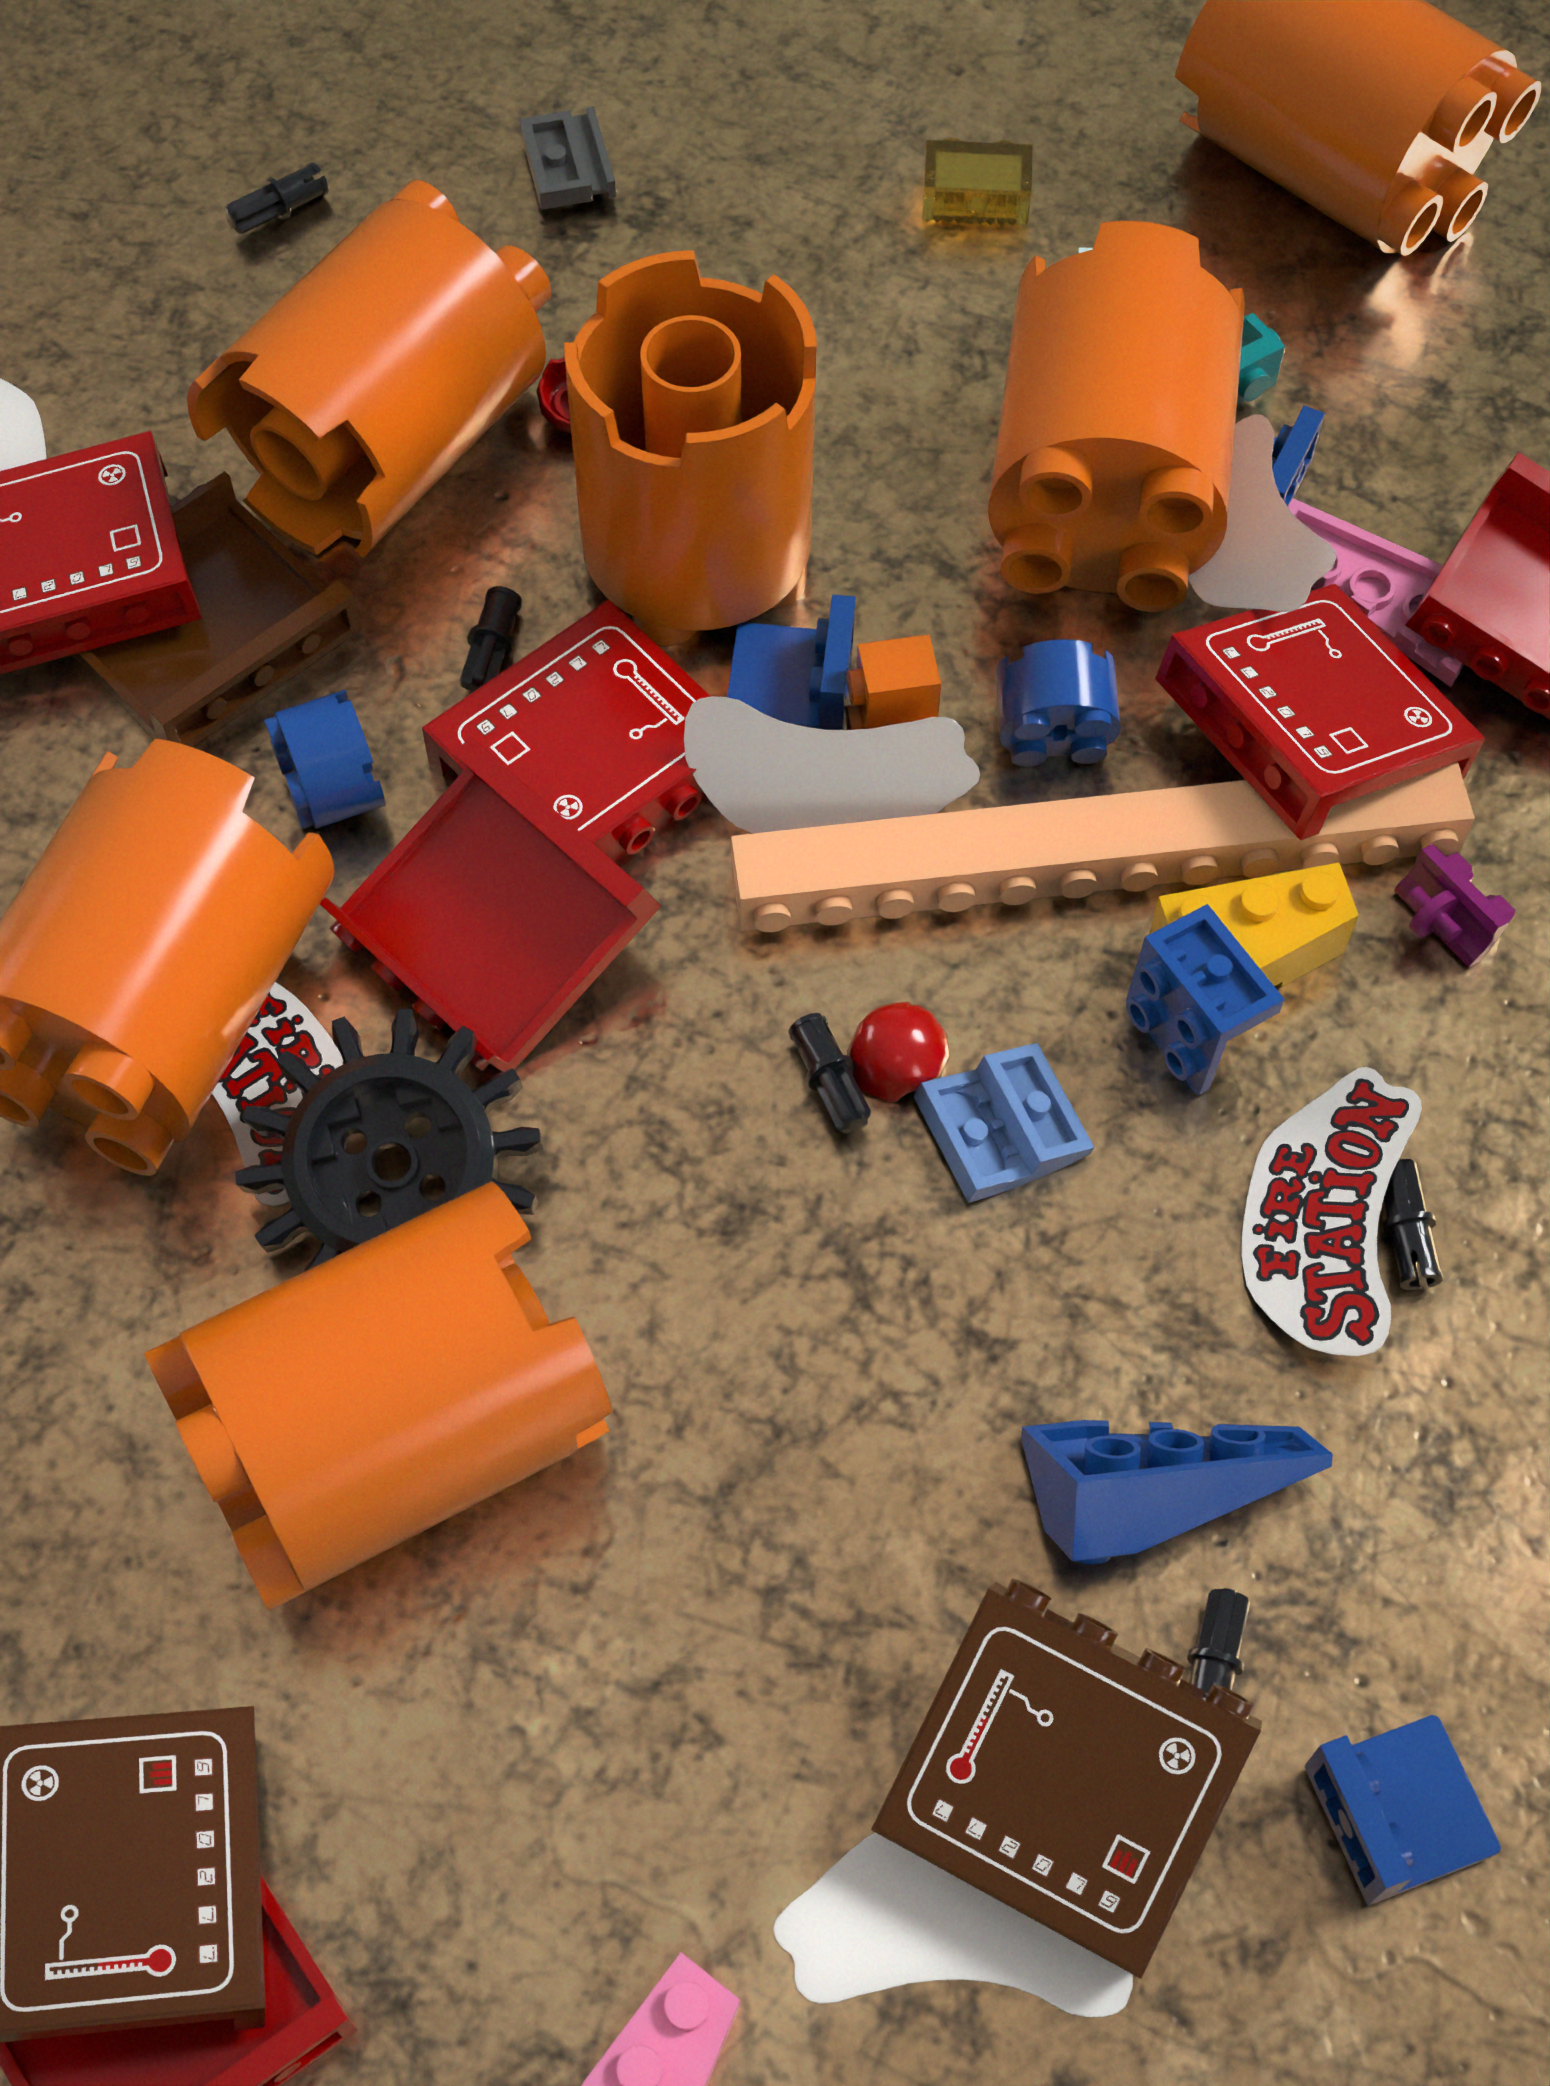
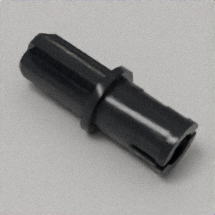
(276, 199)
(491, 638)
(830, 1072)
(1410, 1227)
(1219, 1640)

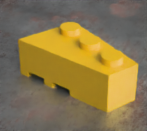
(1281, 919)

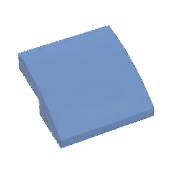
(1003, 1122)

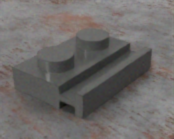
(567, 158)

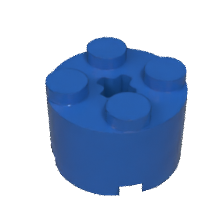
(1057, 703)
(325, 760)

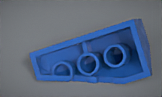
(1132, 1491)

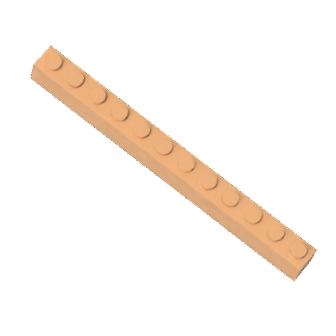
(1075, 849)

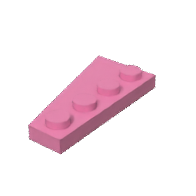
(1382, 582)
(672, 2034)

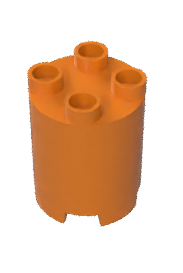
(1357, 107)
(376, 371)
(1118, 419)
(693, 445)
(146, 950)
(379, 1394)

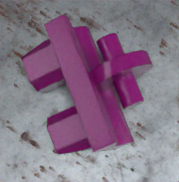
(1452, 906)

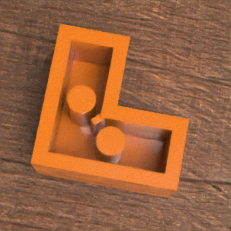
(893, 683)

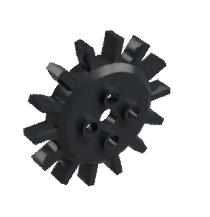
(380, 1099)

